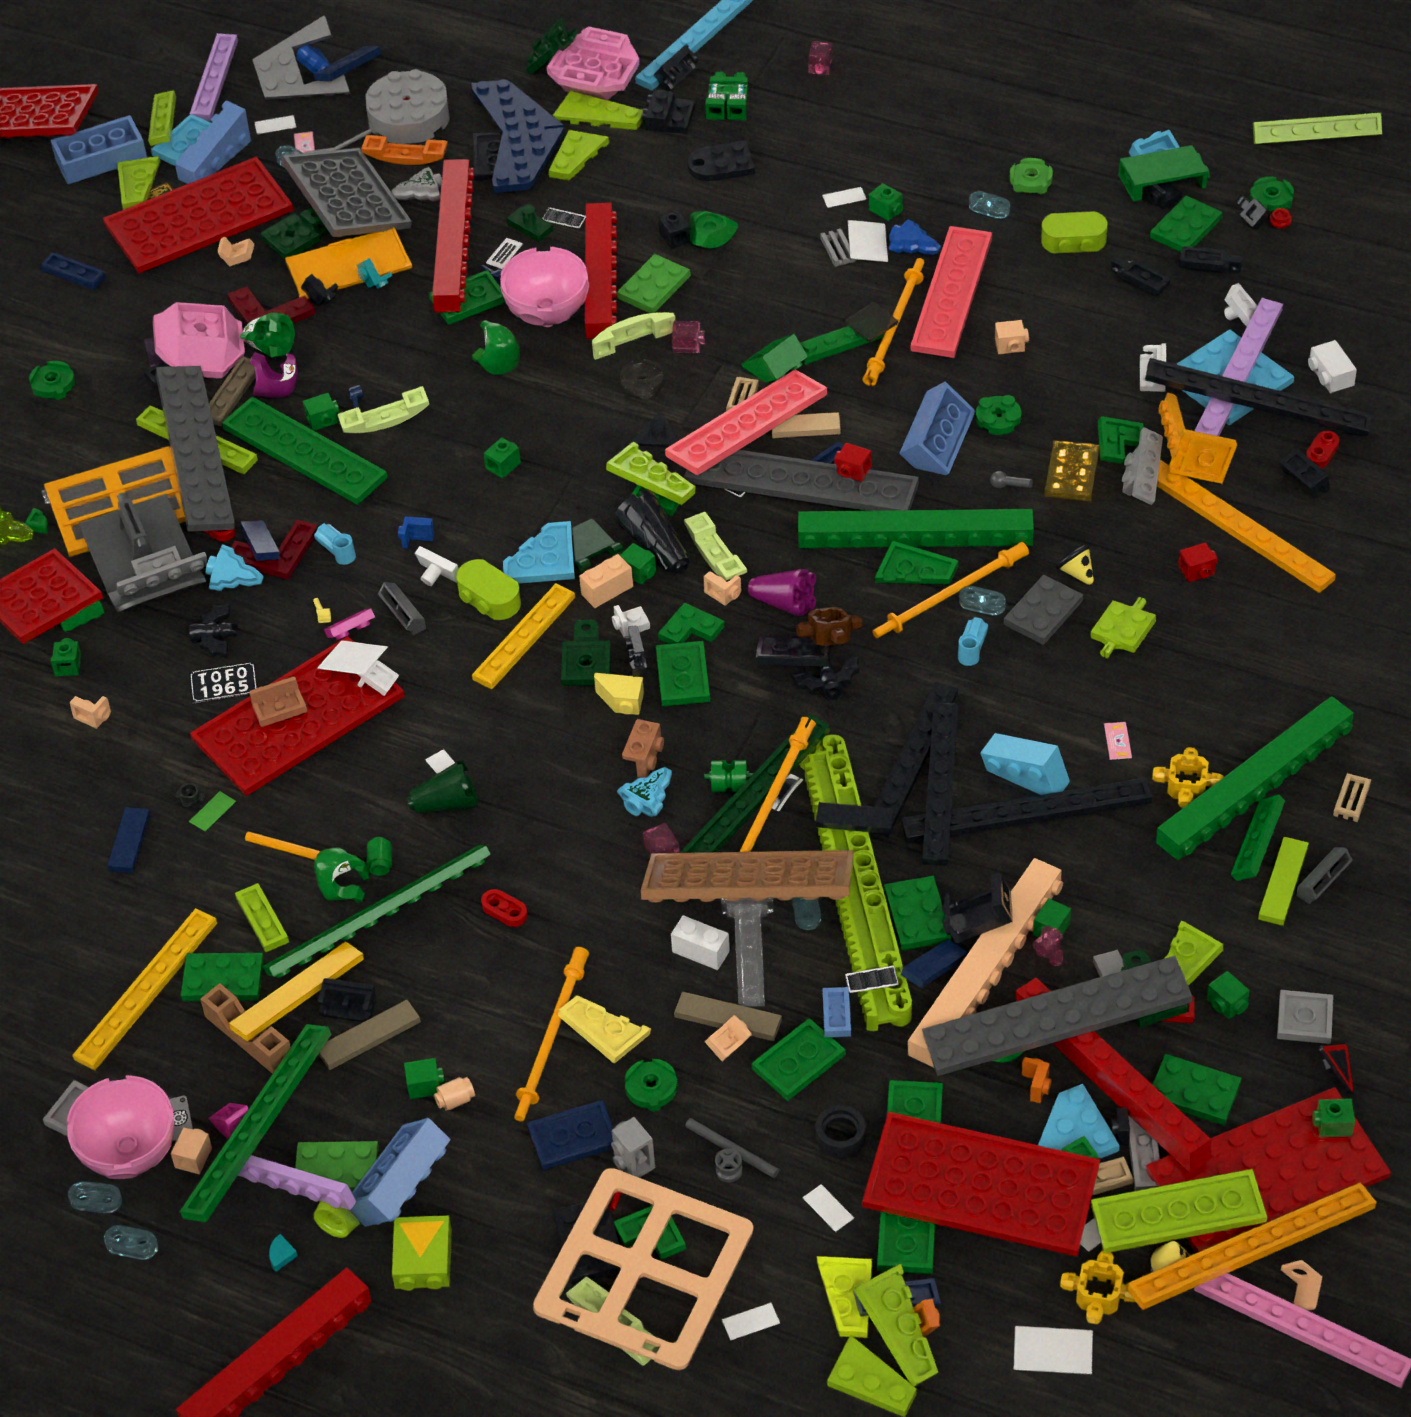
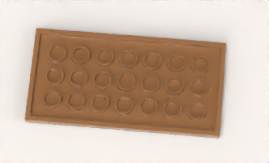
(748, 875)

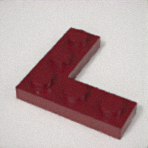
(250, 309)
(290, 551)

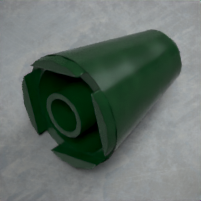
(445, 791)

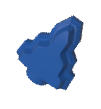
(311, 58)
(912, 239)

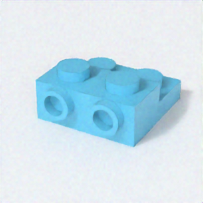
(1156, 142)

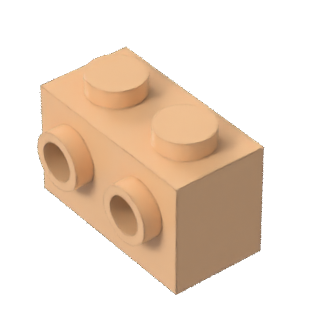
(606, 580)

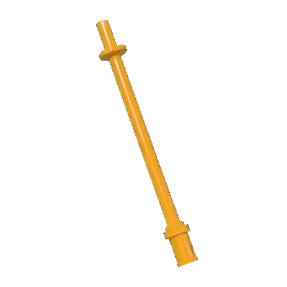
(876, 365)
(1005, 559)
(797, 742)
(573, 973)

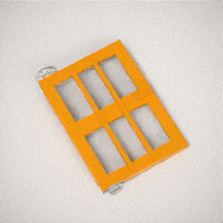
(96, 492)

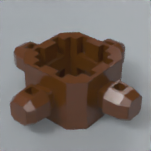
(829, 626)

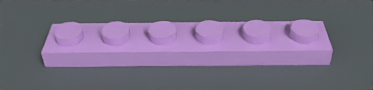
(214, 76)
(298, 1182)

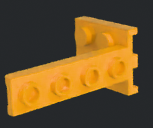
(1194, 452)

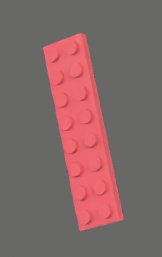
(951, 292)
(745, 422)

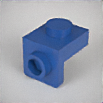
(415, 529)

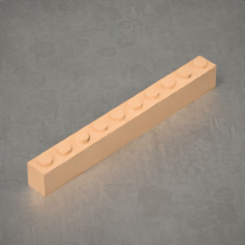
(989, 955)

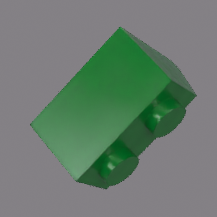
(776, 359)

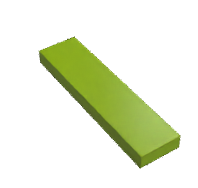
(162, 118)
(1283, 881)

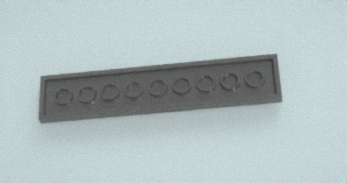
(194, 449)
(808, 482)
(1057, 1015)

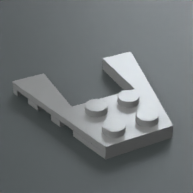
(280, 72)

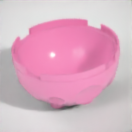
(544, 285)
(121, 1127)

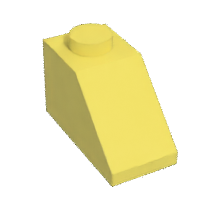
(620, 692)

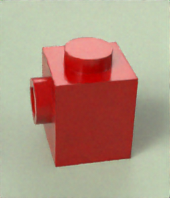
(853, 462)
(1197, 562)

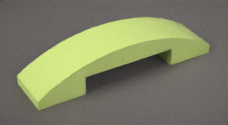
(630, 329)
(385, 416)
(712, 547)

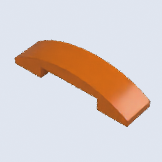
(403, 153)

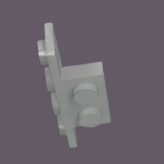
(1143, 467)
(159, 567)

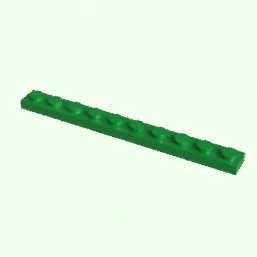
(369, 915)
(255, 1123)

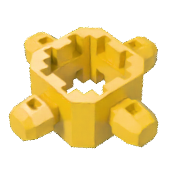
(1188, 763)
(1096, 1304)

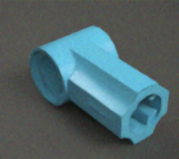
(338, 544)
(972, 641)

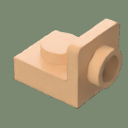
(720, 589)
(88, 712)

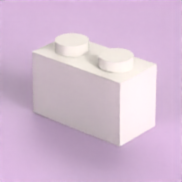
(1332, 366)
(700, 942)

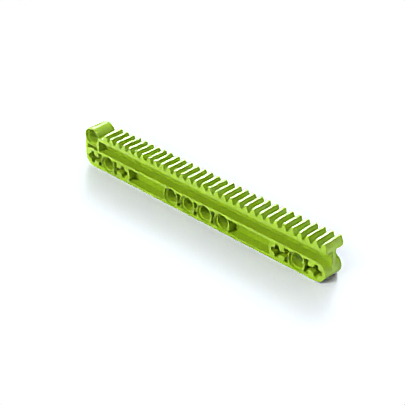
(865, 910)

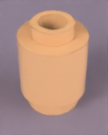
(454, 1093)

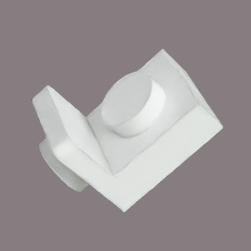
(632, 617)
(379, 677)

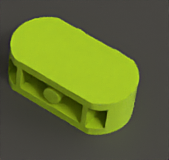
(1074, 232)
(488, 589)

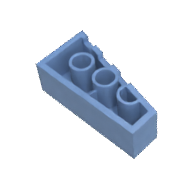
(215, 145)

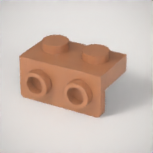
(277, 701)
(643, 746)

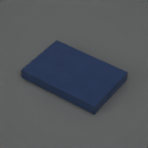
(571, 1134)

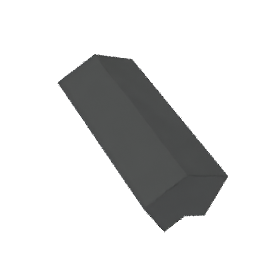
(416, 622)
(1305, 889)

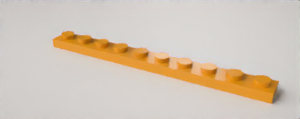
(1245, 529)
(1251, 1246)

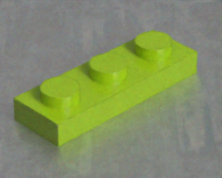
(262, 917)

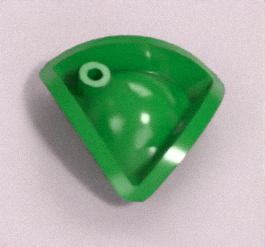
(710, 229)

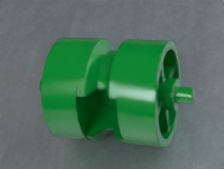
(728, 775)

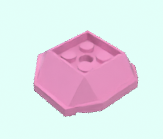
(595, 63)
(199, 337)

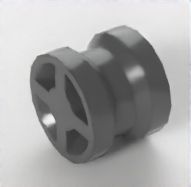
(728, 1158)

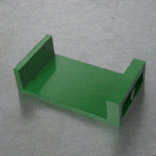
(1160, 168)

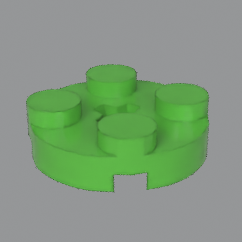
(1031, 184)

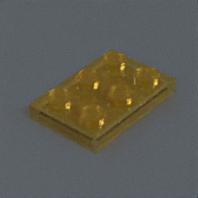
(1072, 470)

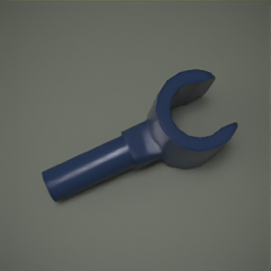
(496, 274)
(355, 394)

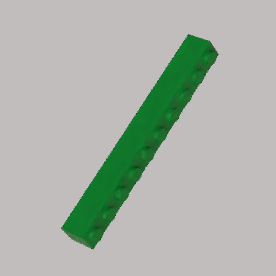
(915, 528)
(1254, 778)

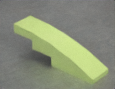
(592, 1296)

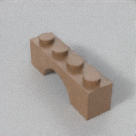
(267, 1047)

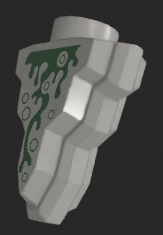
(420, 186)

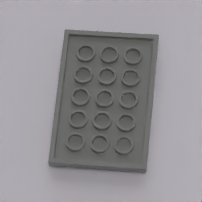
(346, 192)

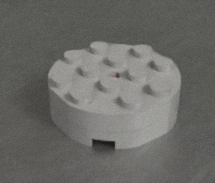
(407, 106)

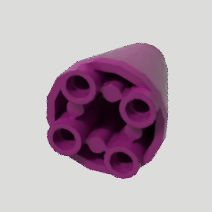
(786, 590)

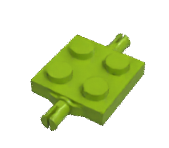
(1123, 627)

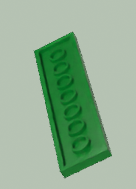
(304, 450)
(903, 1238)

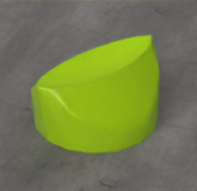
(335, 1221)

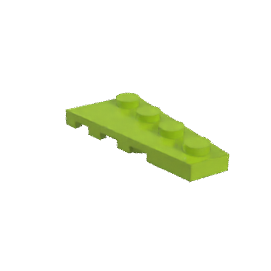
(586, 108)
(646, 472)
(891, 1310)

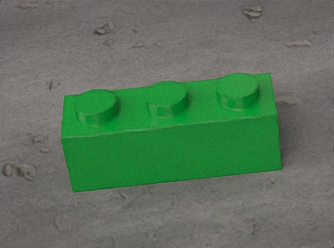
(88, 613)

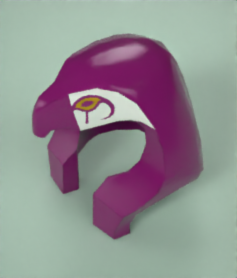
(271, 383)

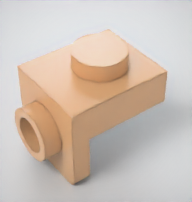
(237, 252)
(728, 1037)

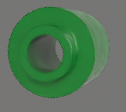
(379, 856)

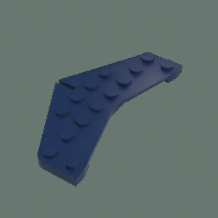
(527, 134)

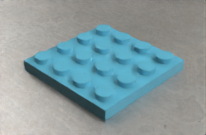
(1215, 358)

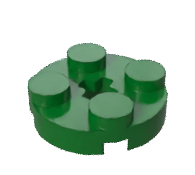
(1281, 193)
(56, 389)
(994, 405)
(651, 1097)

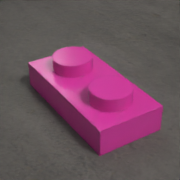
(357, 620)

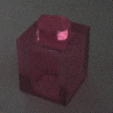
(820, 58)
(687, 336)
(660, 840)

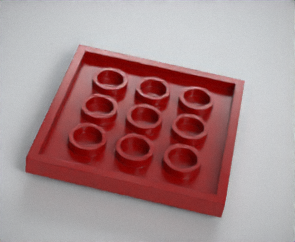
(43, 595)

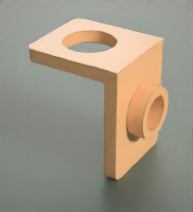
(1308, 1284)

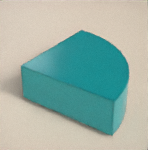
(281, 1252)

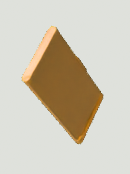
(339, 260)

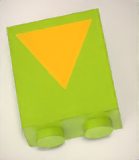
(421, 1252)

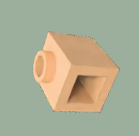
(1010, 336)
(191, 1150)

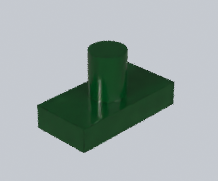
(530, 224)

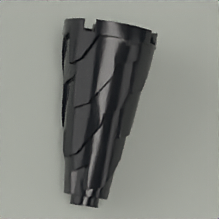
(650, 526)

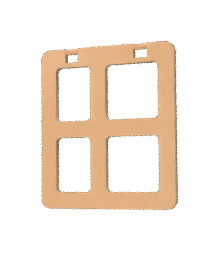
(638, 1263)

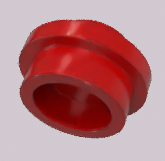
(1280, 218)

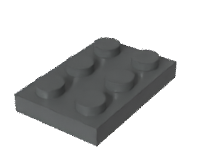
(1043, 609)

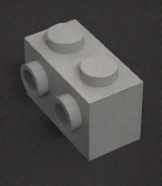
(633, 1148)

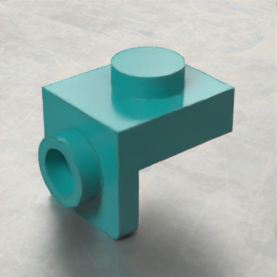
(369, 274)

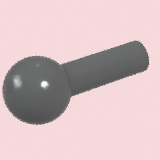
(1000, 479)

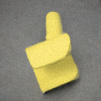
(324, 615)

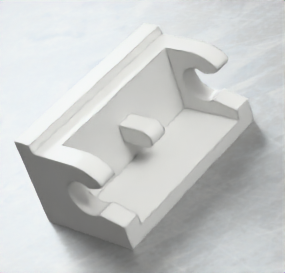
(1159, 353)

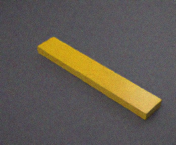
(523, 636)
(295, 991)

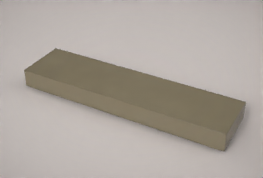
(232, 390)
(717, 1013)
(369, 1034)

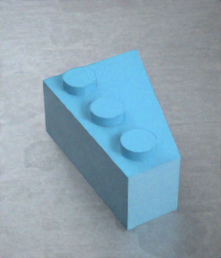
(1026, 763)

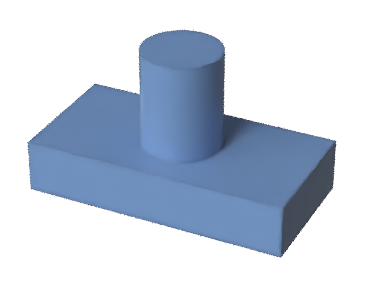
(836, 1012)

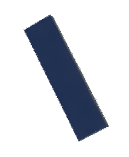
(347, 63)

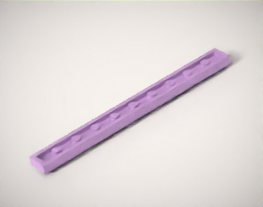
(1242, 363)

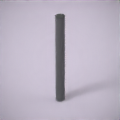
(724, 1143)

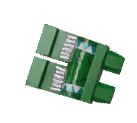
(729, 93)

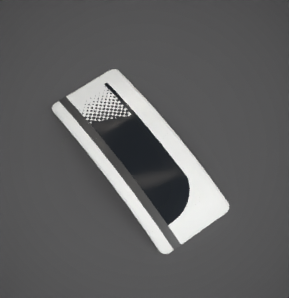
(788, 787)

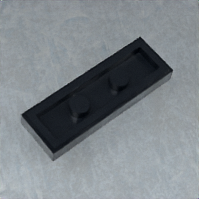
(854, 818)

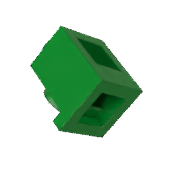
(66, 652)

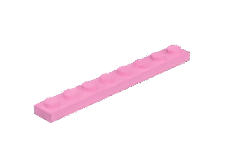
(1308, 1328)

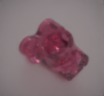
(1049, 945)

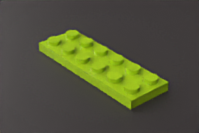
(1178, 1211)

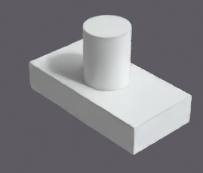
(1239, 304)
(435, 566)

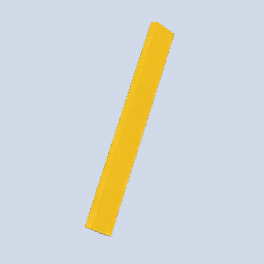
(144, 989)

